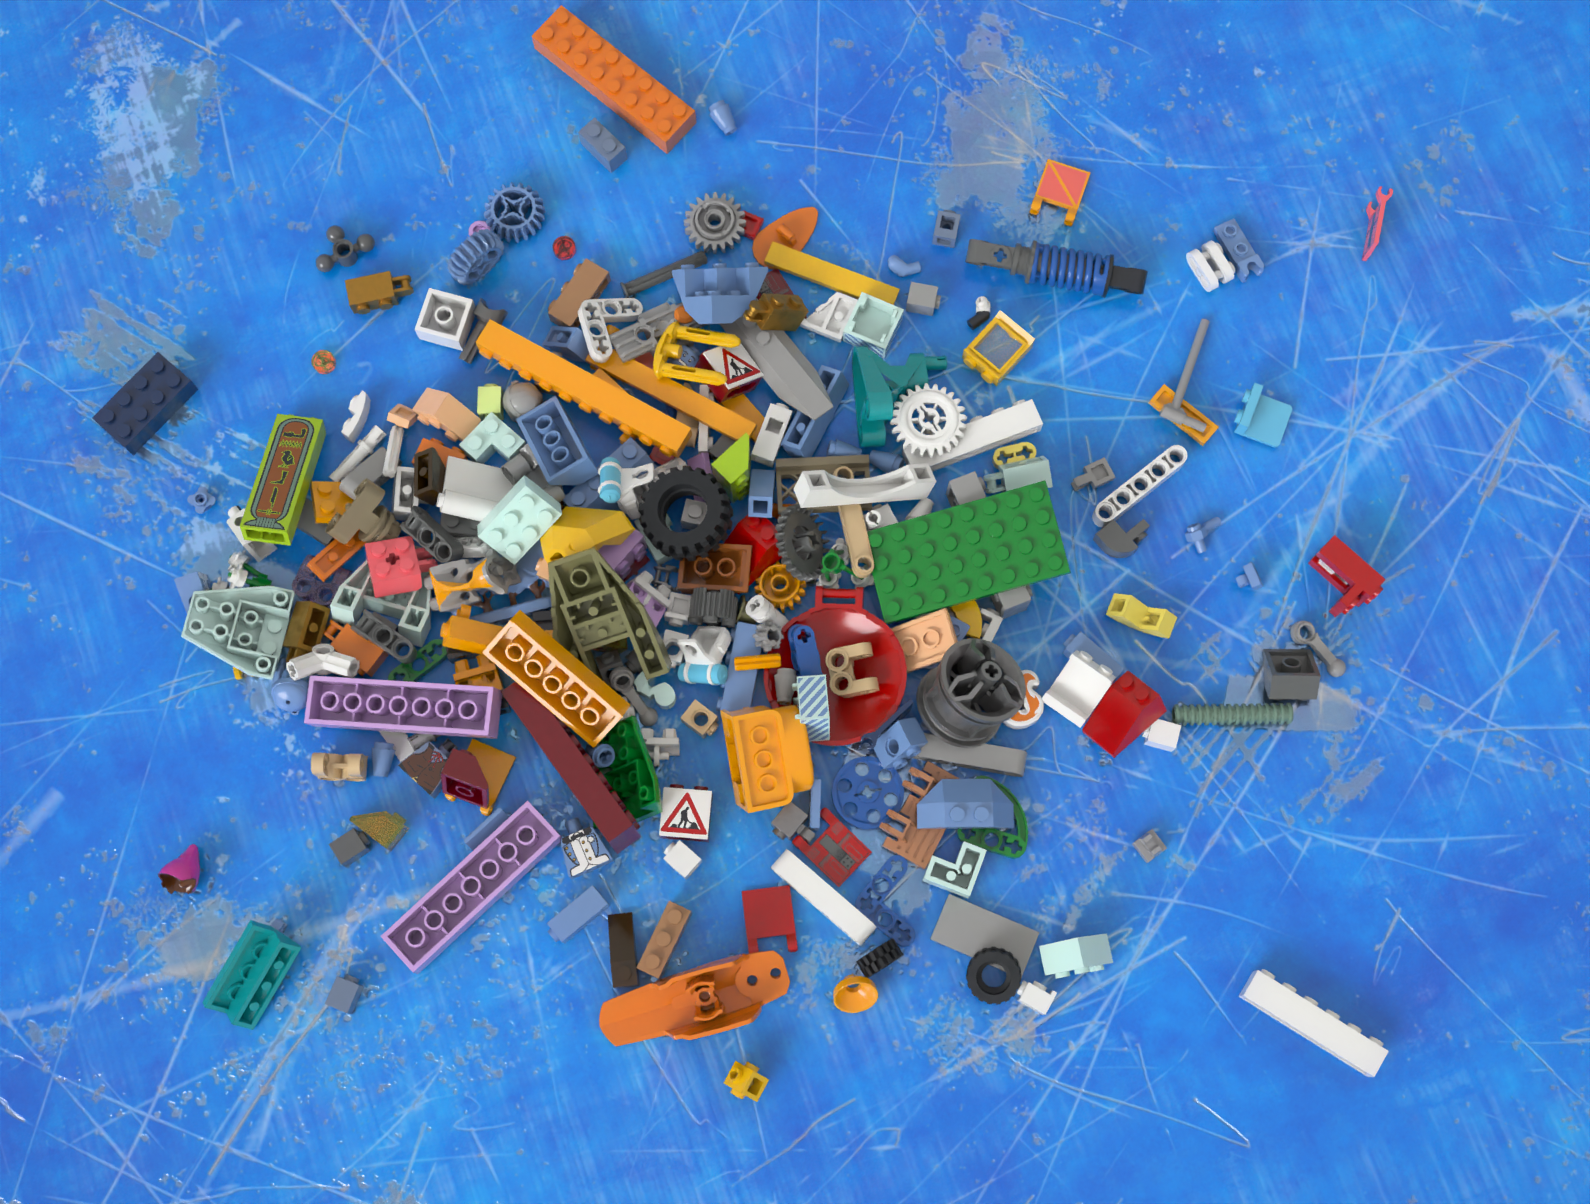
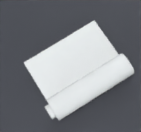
(471, 489)

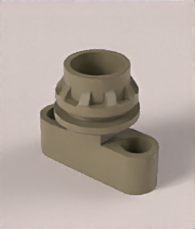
(363, 514)

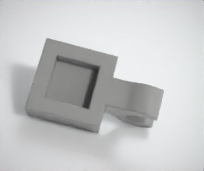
(1096, 474)

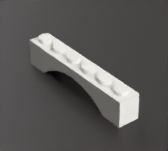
(822, 489)

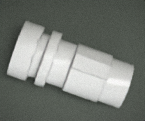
(763, 611)

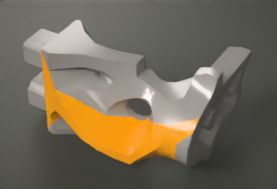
(470, 577)

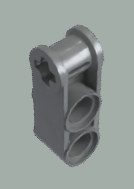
(419, 527)
(373, 628)

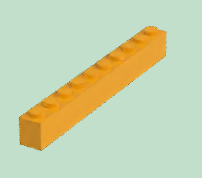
(584, 389)

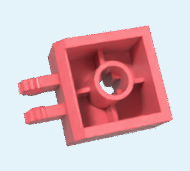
(396, 565)

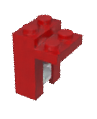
(1348, 574)

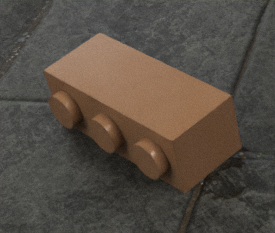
(586, 284)
(664, 940)

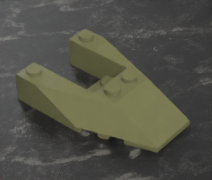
(598, 608)

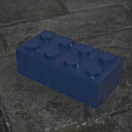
(145, 403)

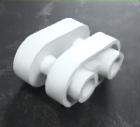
(1213, 258)

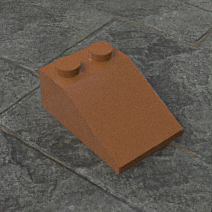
(722, 569)

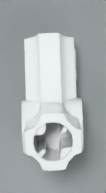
(322, 662)

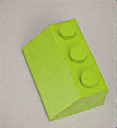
(734, 469)

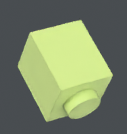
(490, 401)

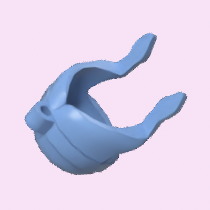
(287, 693)

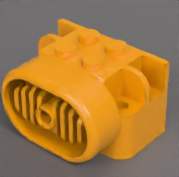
(767, 756)

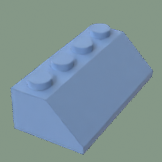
(557, 444)
(587, 496)

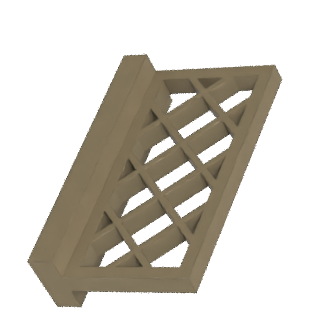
(793, 467)

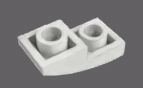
(360, 409)

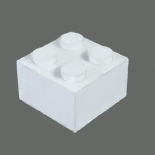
(445, 319)

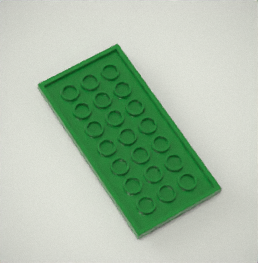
(967, 552)

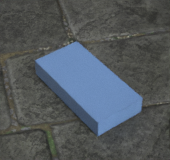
(814, 805)

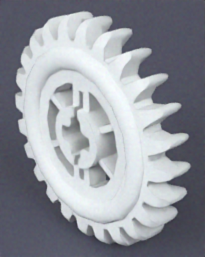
(941, 437)

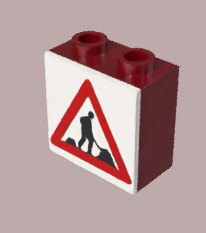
(736, 365)
(686, 813)

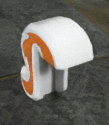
(1032, 706)

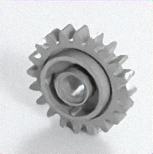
(717, 236)

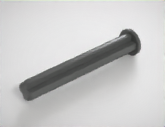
(661, 275)

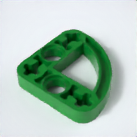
(1021, 824)

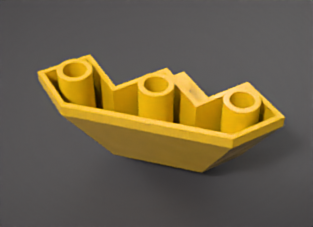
(583, 529)

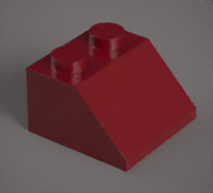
(465, 779)

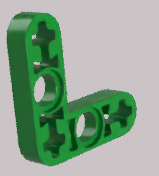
(407, 669)

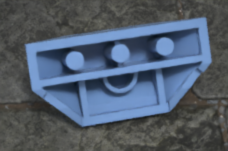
(965, 806)

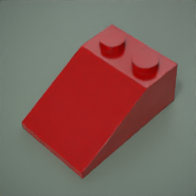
(761, 535)
(1123, 714)

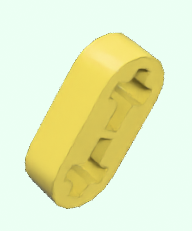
(1013, 450)

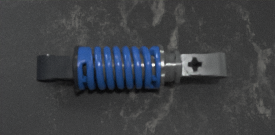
(1059, 265)

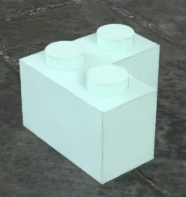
(491, 437)
(956, 877)
(1076, 954)

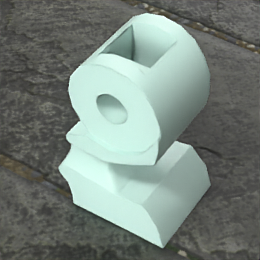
(663, 692)

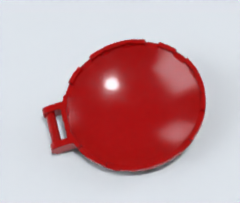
(843, 626)

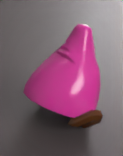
(183, 872)

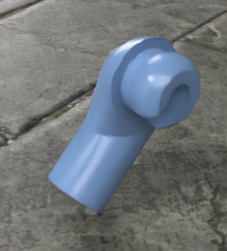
(901, 268)

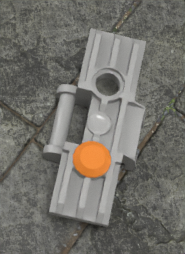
(653, 325)

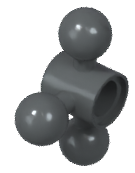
(336, 235)

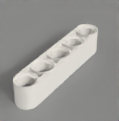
(1144, 476)
(823, 897)

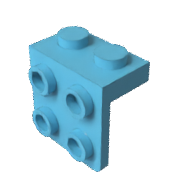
(1262, 417)

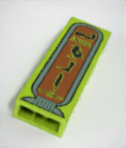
(283, 479)

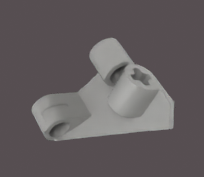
(527, 465)

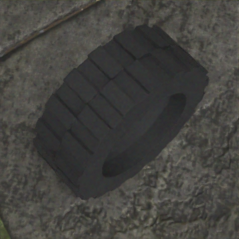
(993, 994)

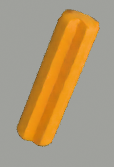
(757, 662)

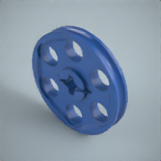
(863, 804)

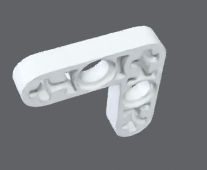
(600, 317)

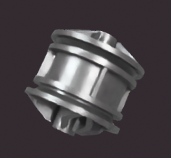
(986, 682)

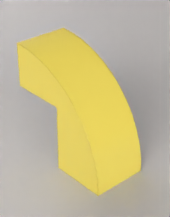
(1138, 616)

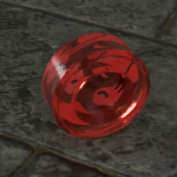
(564, 248)

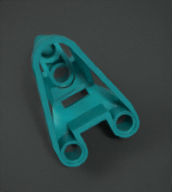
(877, 397)

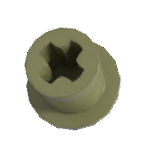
(741, 612)

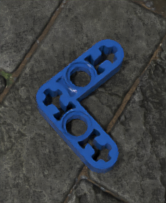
(879, 907)

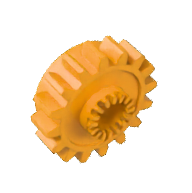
(780, 598)

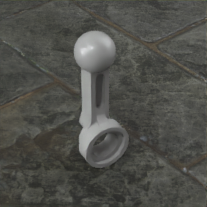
(1335, 666)
(647, 715)

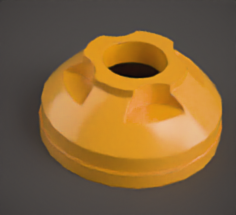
(857, 998)

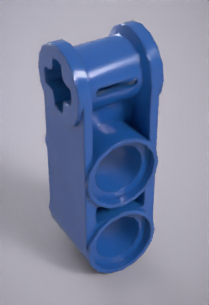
(804, 651)

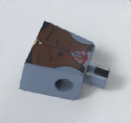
(427, 764)

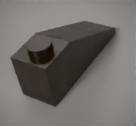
(623, 951)

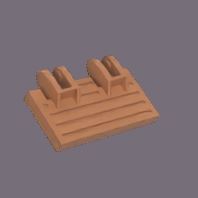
(913, 843)

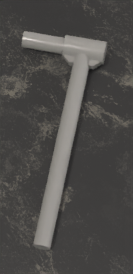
(1173, 411)

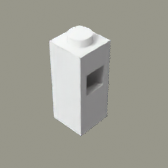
(771, 434)

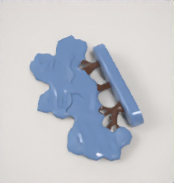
(527, 573)

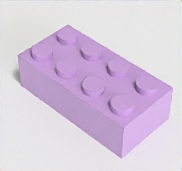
(624, 555)

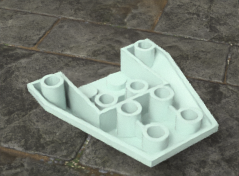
(241, 626)

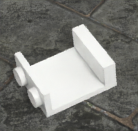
(1079, 687)

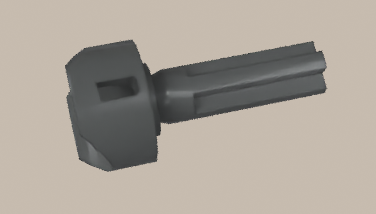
(483, 314)

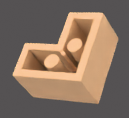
(447, 412)

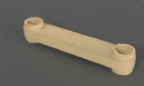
(855, 532)

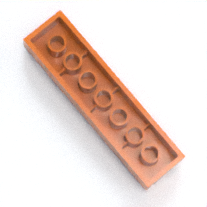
(614, 79)

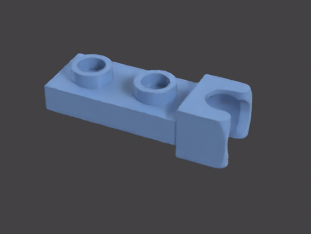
(1238, 249)

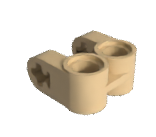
(846, 671)
(339, 767)

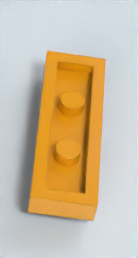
(1165, 396)

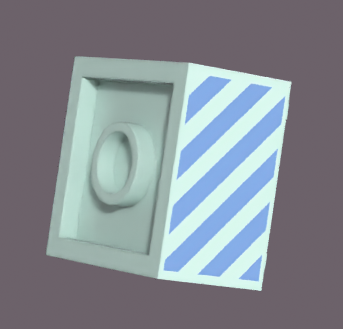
(873, 324)
(813, 706)

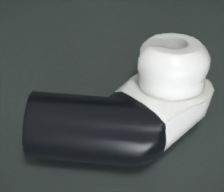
(982, 313)

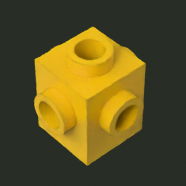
(746, 1081)

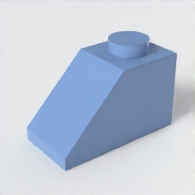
(568, 341)

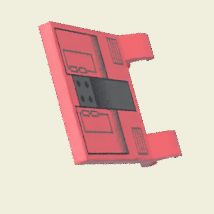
(1375, 222)

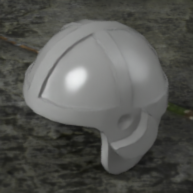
(520, 399)

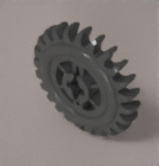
(804, 542)

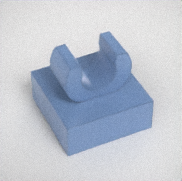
(1251, 577)

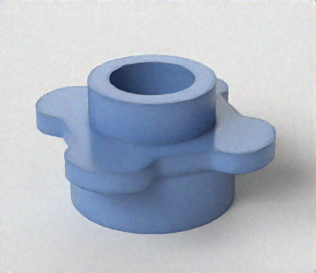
(201, 507)

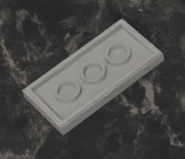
(972, 928)

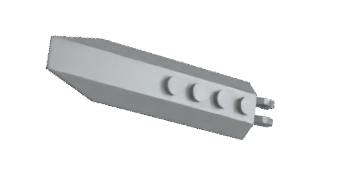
(783, 367)

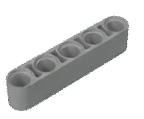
(983, 758)

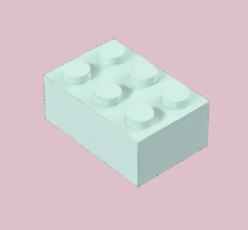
(519, 520)

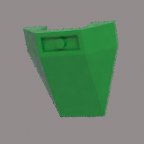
(632, 770)

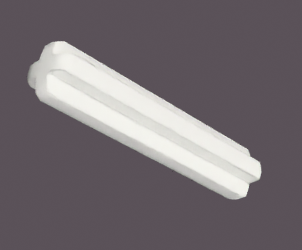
(393, 451)

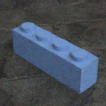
(806, 433)
(740, 684)

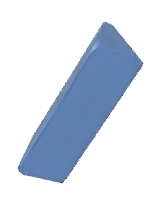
(486, 828)

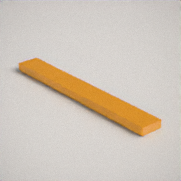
(677, 396)

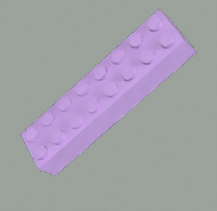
(403, 706)
(471, 888)

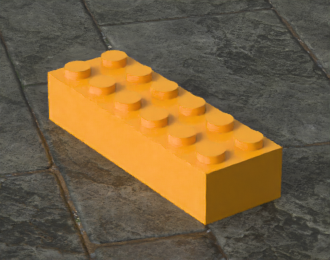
(556, 678)

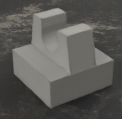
(1149, 846)

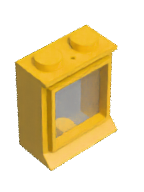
(998, 349)

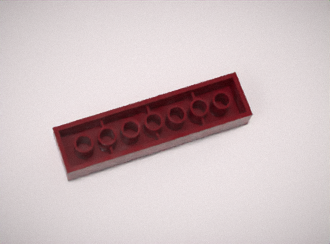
(575, 768)

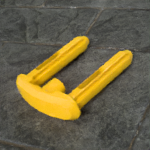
(668, 348)

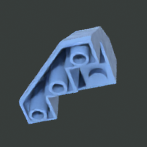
(719, 292)

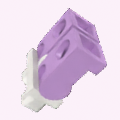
(653, 599)

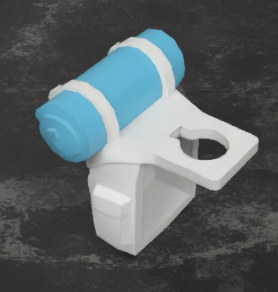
(622, 486)
(704, 656)

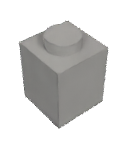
(923, 299)

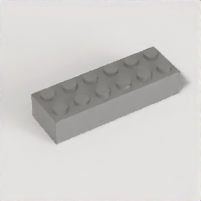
(971, 488)

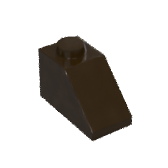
(428, 475)

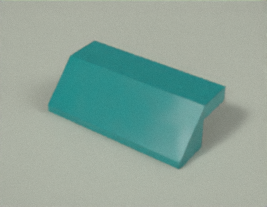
(252, 974)

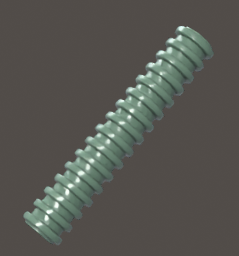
(1232, 714)

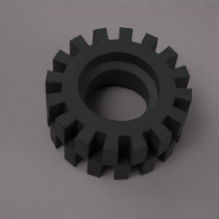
(879, 958)

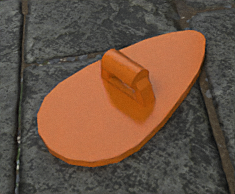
(789, 230)

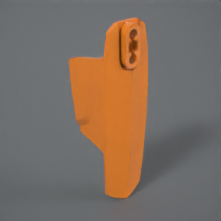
(696, 1000)

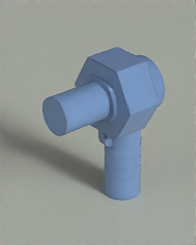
(1196, 532)

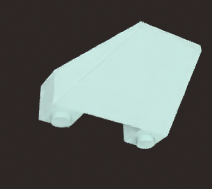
(410, 607)

